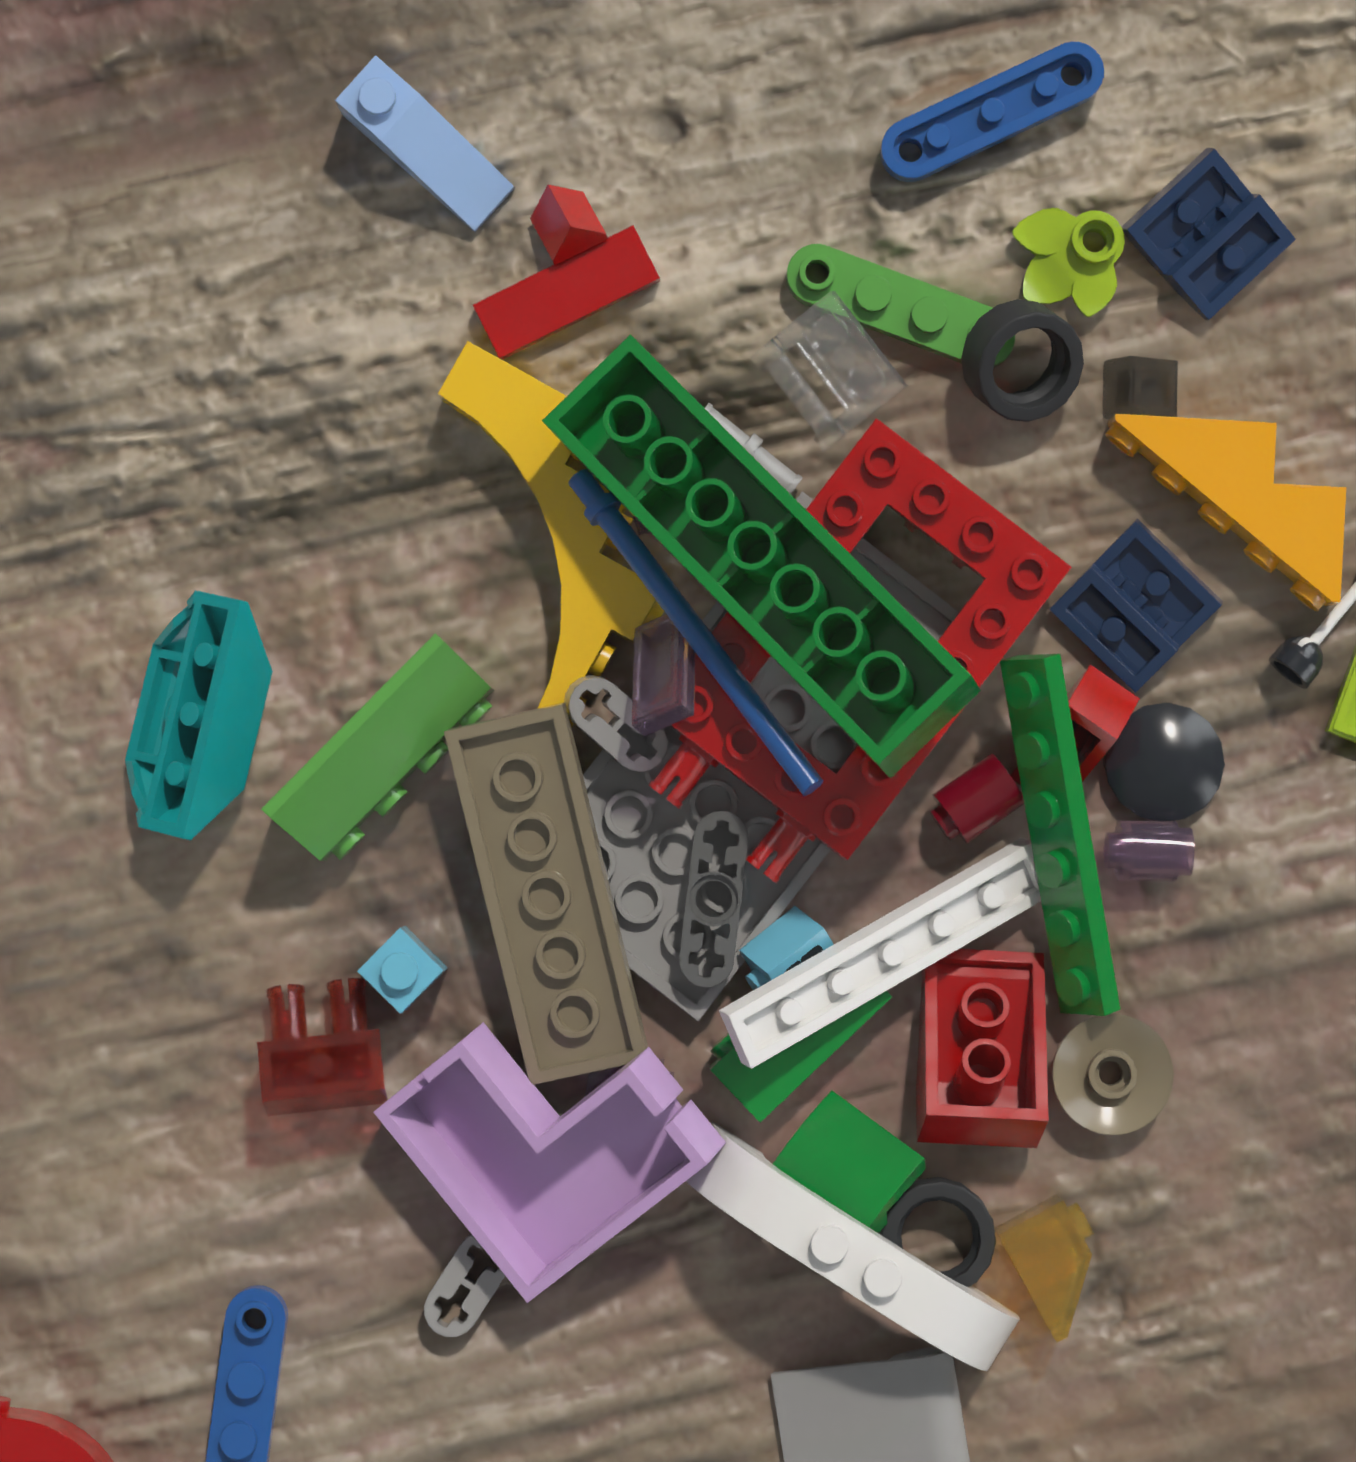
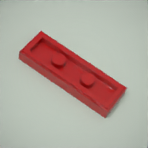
(566, 293)

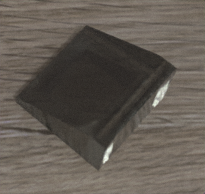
(1140, 386)

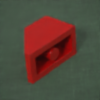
(1098, 716)

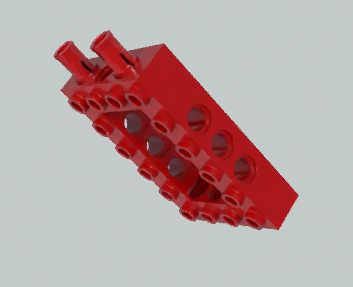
(1016, 584)

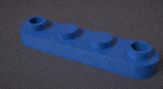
(992, 111)
(248, 1379)

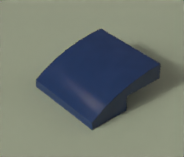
(1208, 233)
(1136, 605)

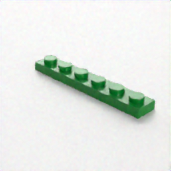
(1060, 834)

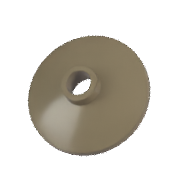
(1143, 1080)

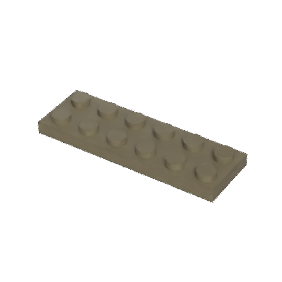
(547, 893)

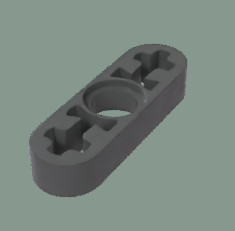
(722, 945)

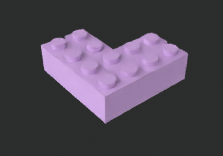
(539, 1183)

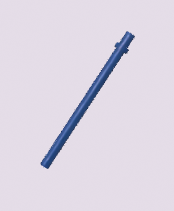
(604, 511)

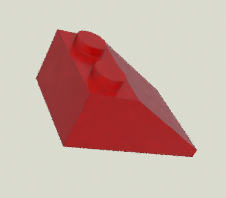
(983, 1050)

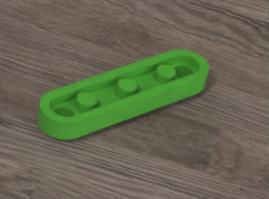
(891, 301)

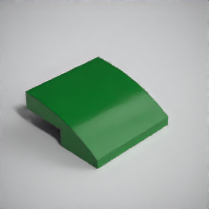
(850, 1161)

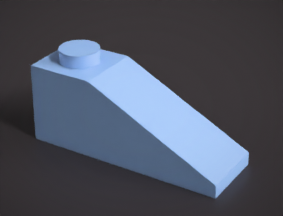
(423, 143)

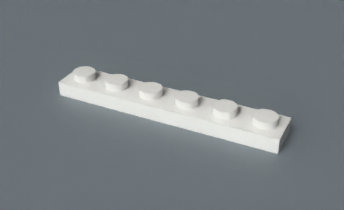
(882, 954)

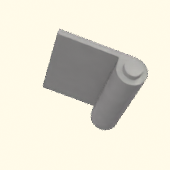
(873, 1411)

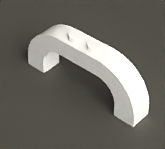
(853, 1255)

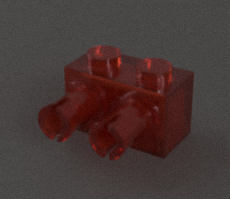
(322, 1070)

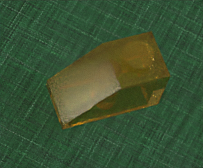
(1050, 1258)

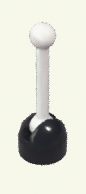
(1301, 657)

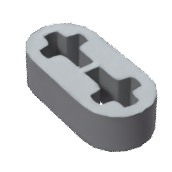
(605, 733)
(448, 1283)

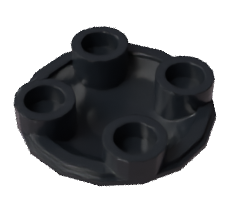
(1165, 762)

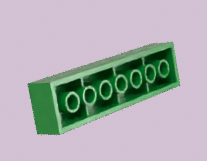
(762, 556)

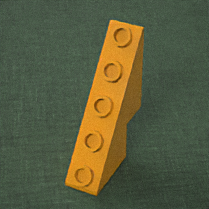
(1232, 476)

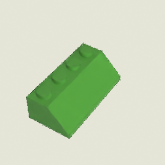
(379, 750)

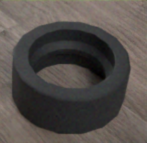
(1055, 383)
(958, 1194)

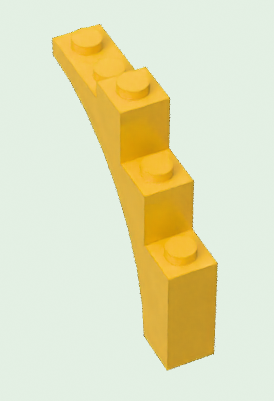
(595, 591)

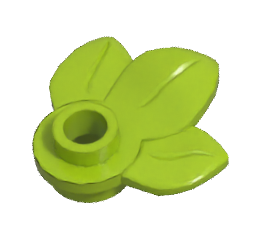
(1062, 262)

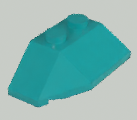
(197, 716)

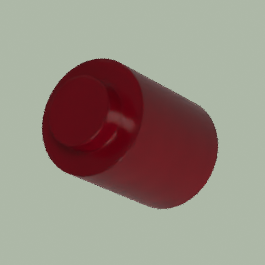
(976, 800)

